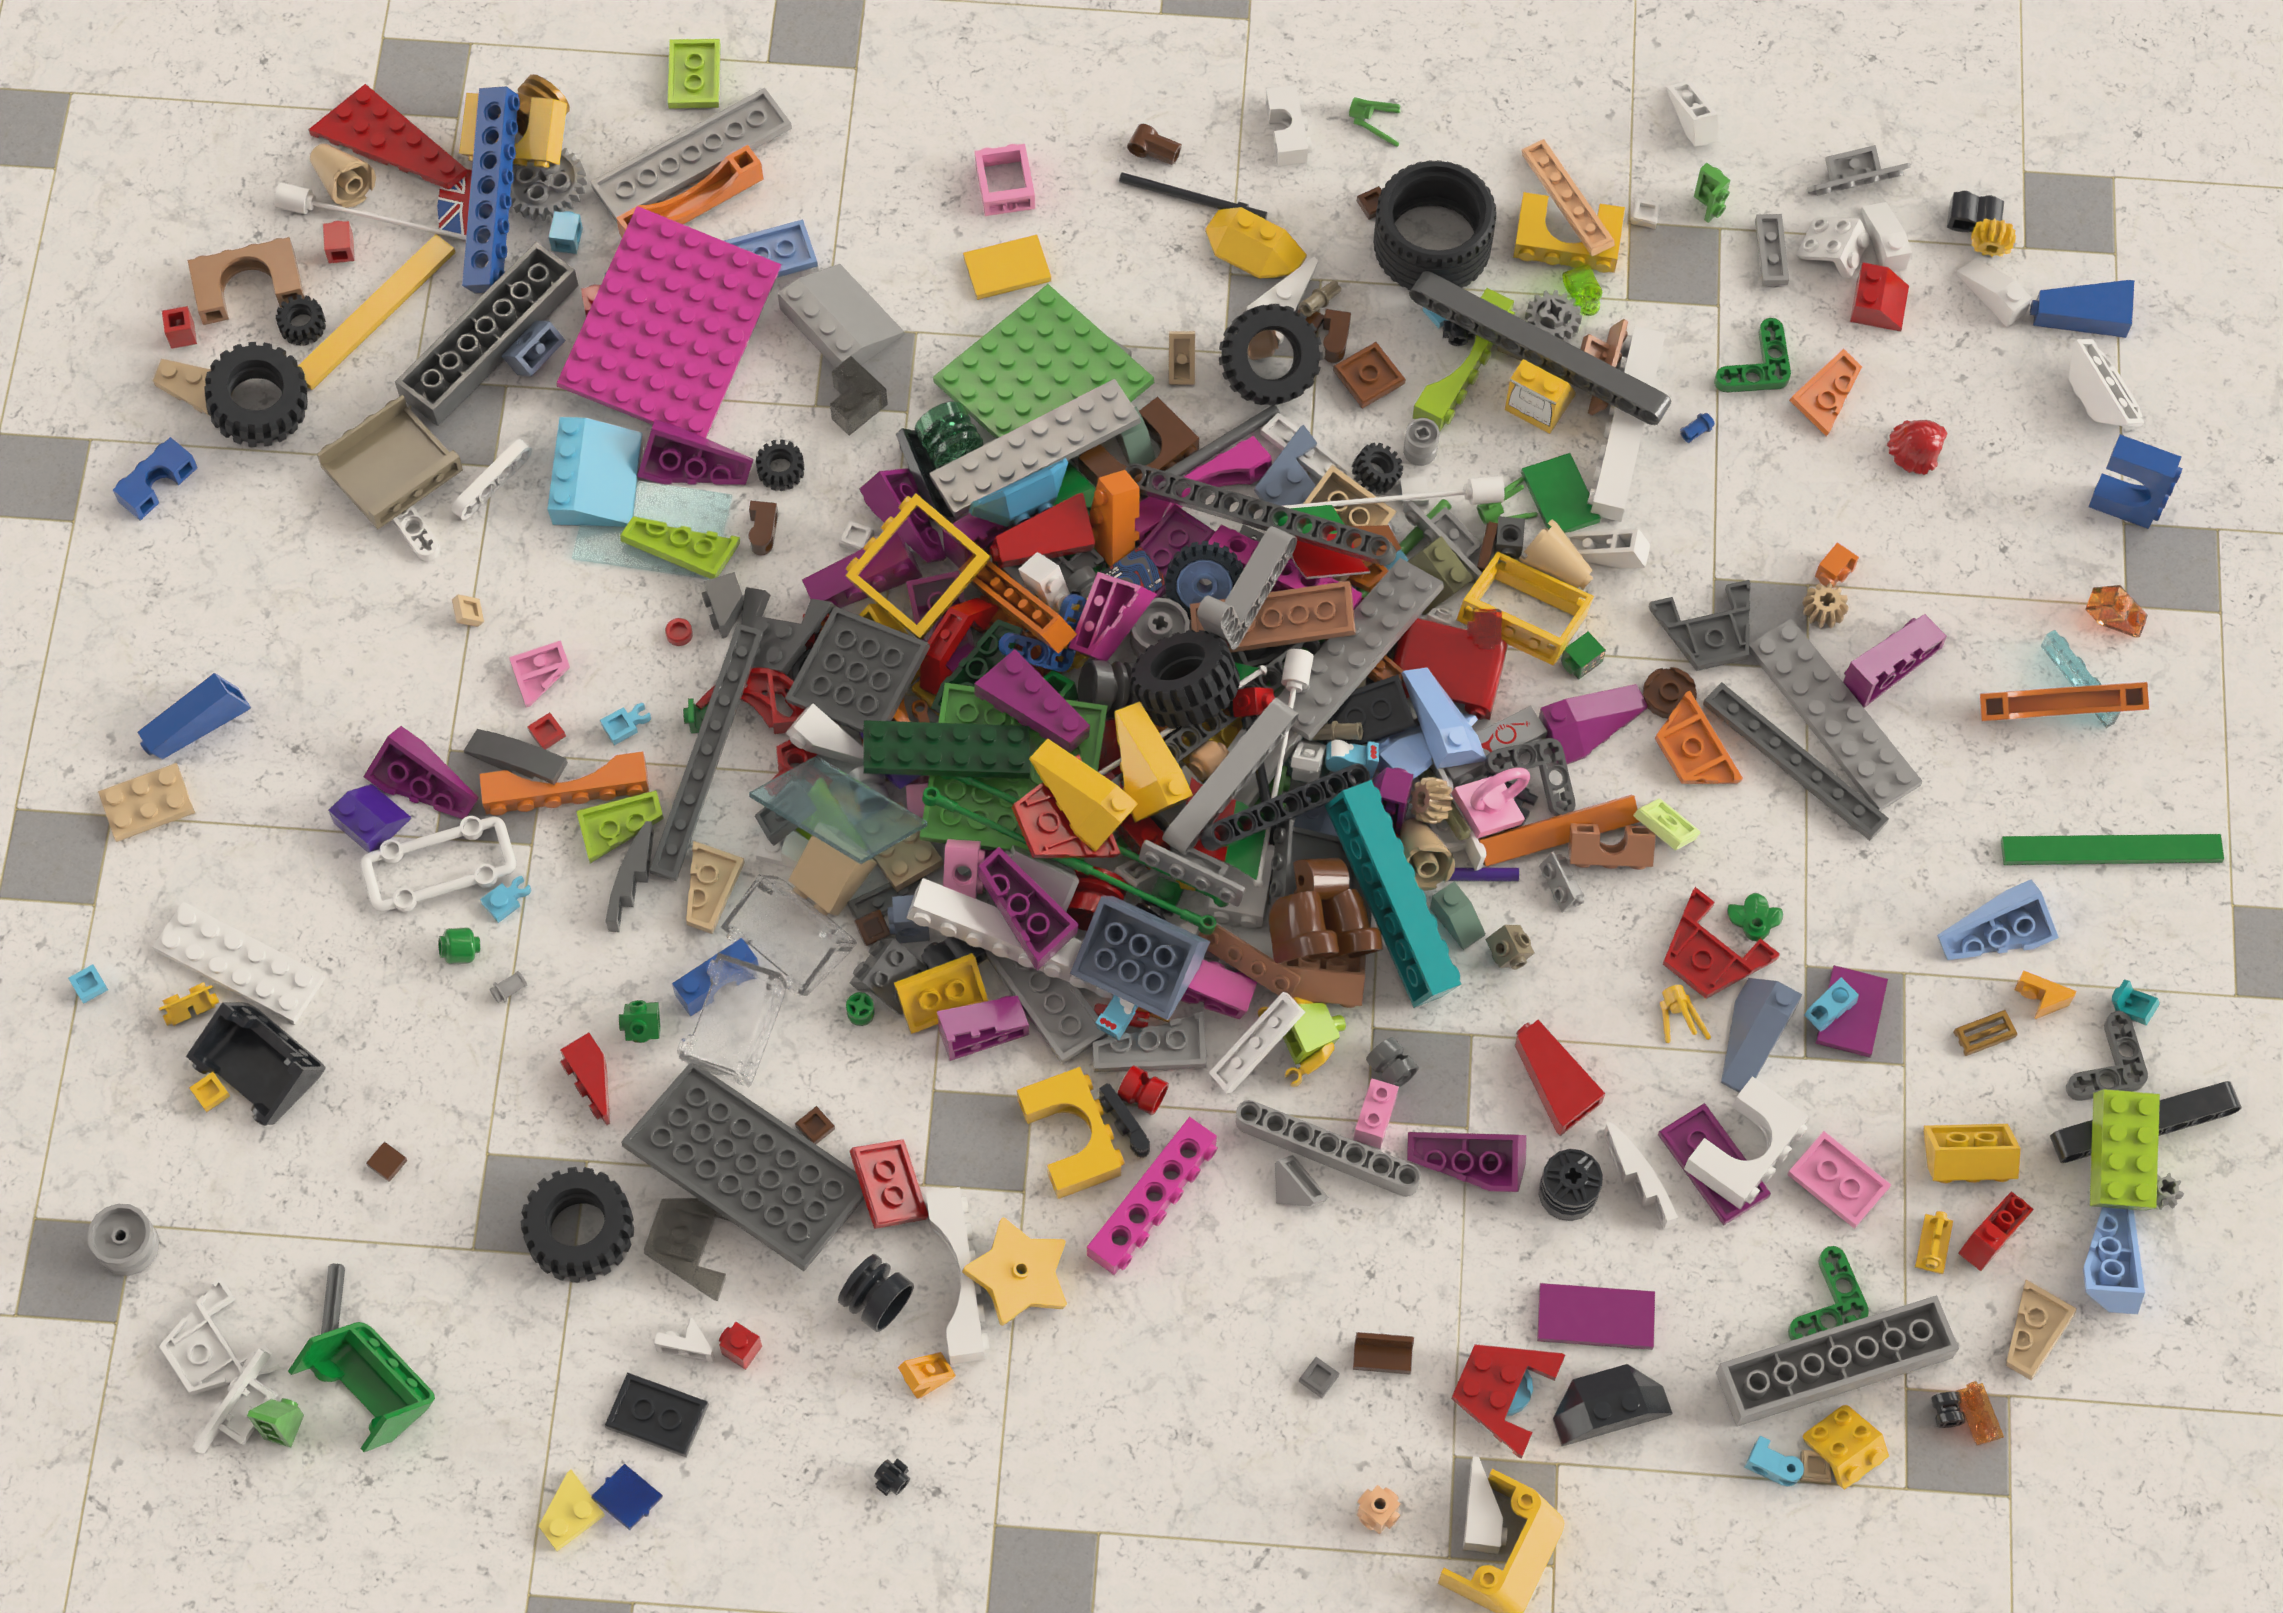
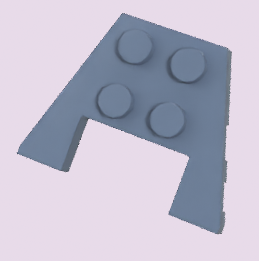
(1286, 479)

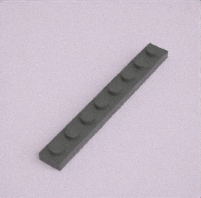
(1795, 761)

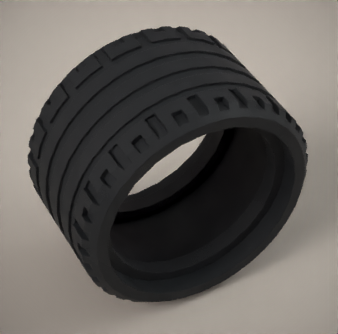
(1434, 185)

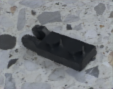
(1124, 1121)

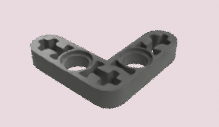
(1539, 759)
(2119, 1072)

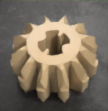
(1821, 596)
(1431, 800)

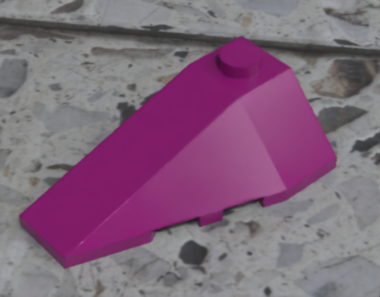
(688, 458)
(414, 771)

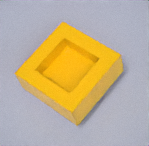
(209, 1092)

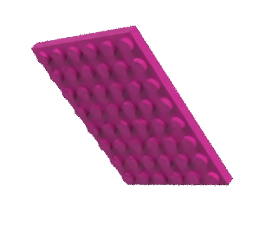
(669, 324)

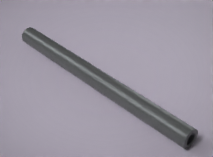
(1222, 443)

